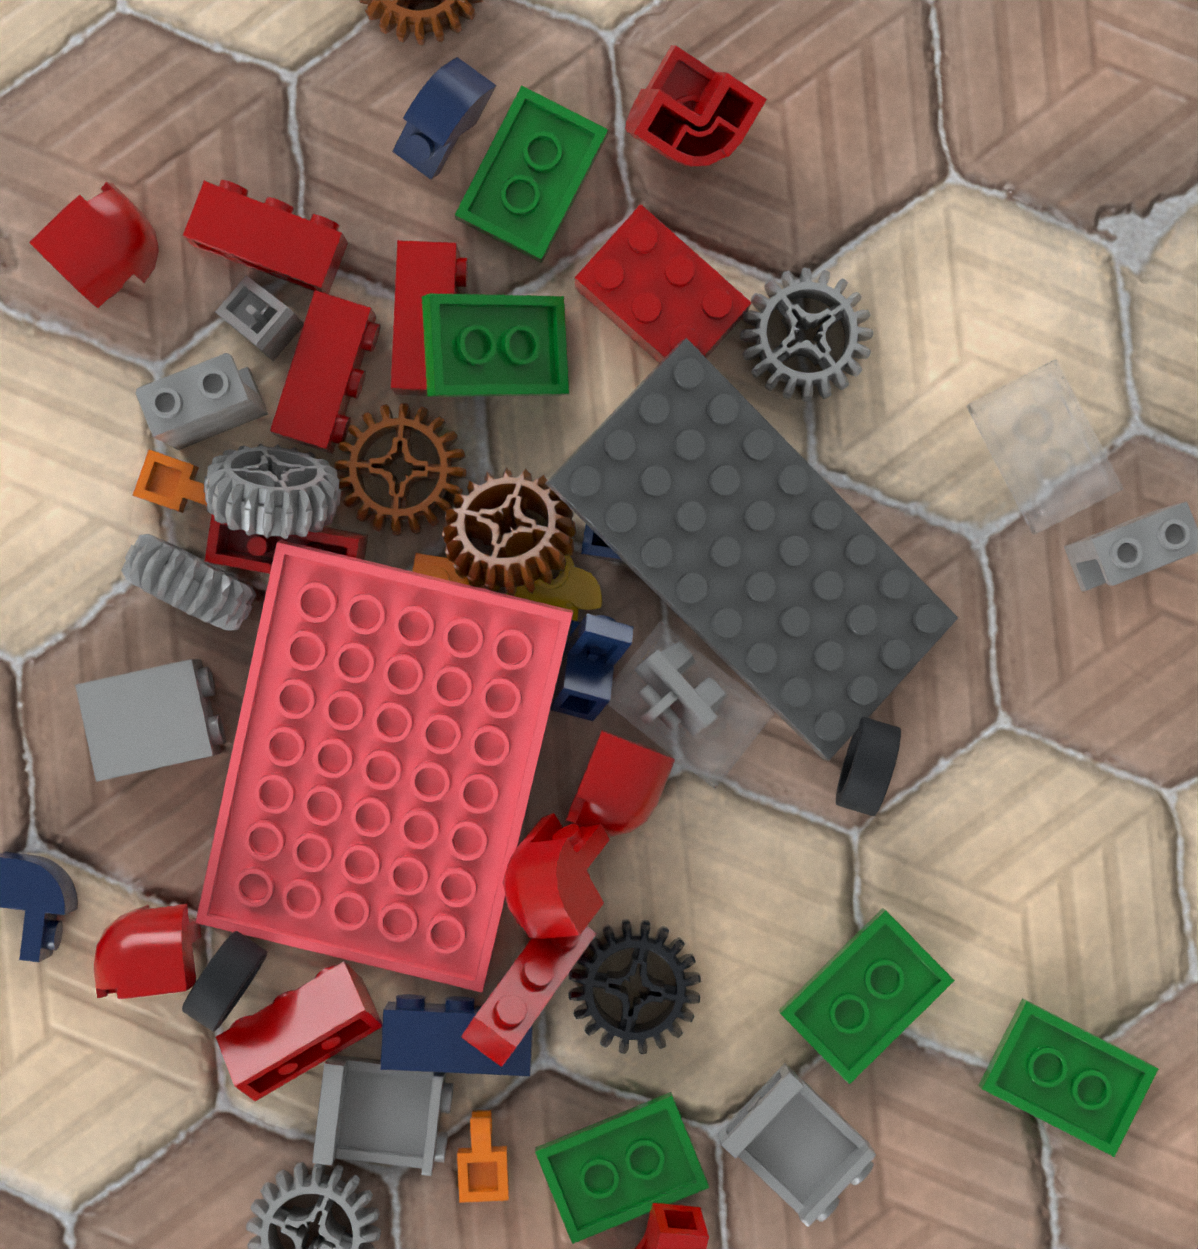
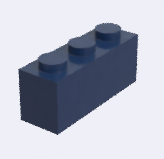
(430, 1040)

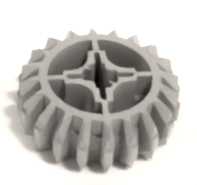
(794, 315)
(272, 491)
(188, 582)
(296, 1220)

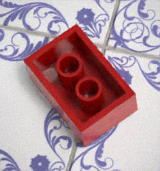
(660, 289)

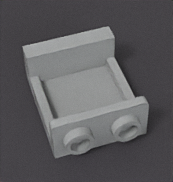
(200, 402)
(1134, 547)
(150, 718)
(381, 1114)
(798, 1145)

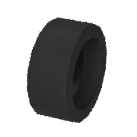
(868, 766)
(224, 981)

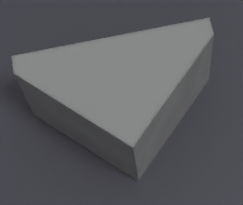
(260, 317)

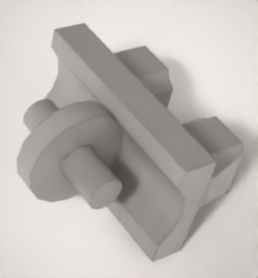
(672, 696)

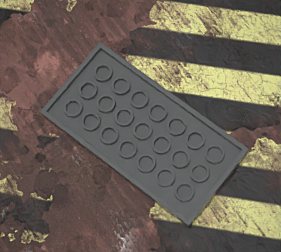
(752, 549)

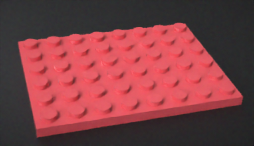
(382, 765)

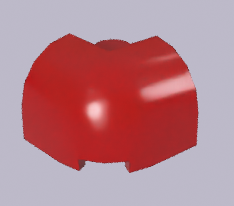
(693, 111)
(99, 244)
(619, 785)
(550, 881)
(147, 953)

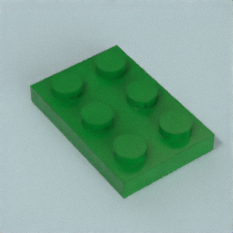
(531, 174)
(495, 345)
(866, 995)
(1068, 1077)
(621, 1167)

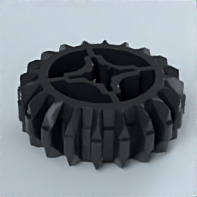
(656, 990)

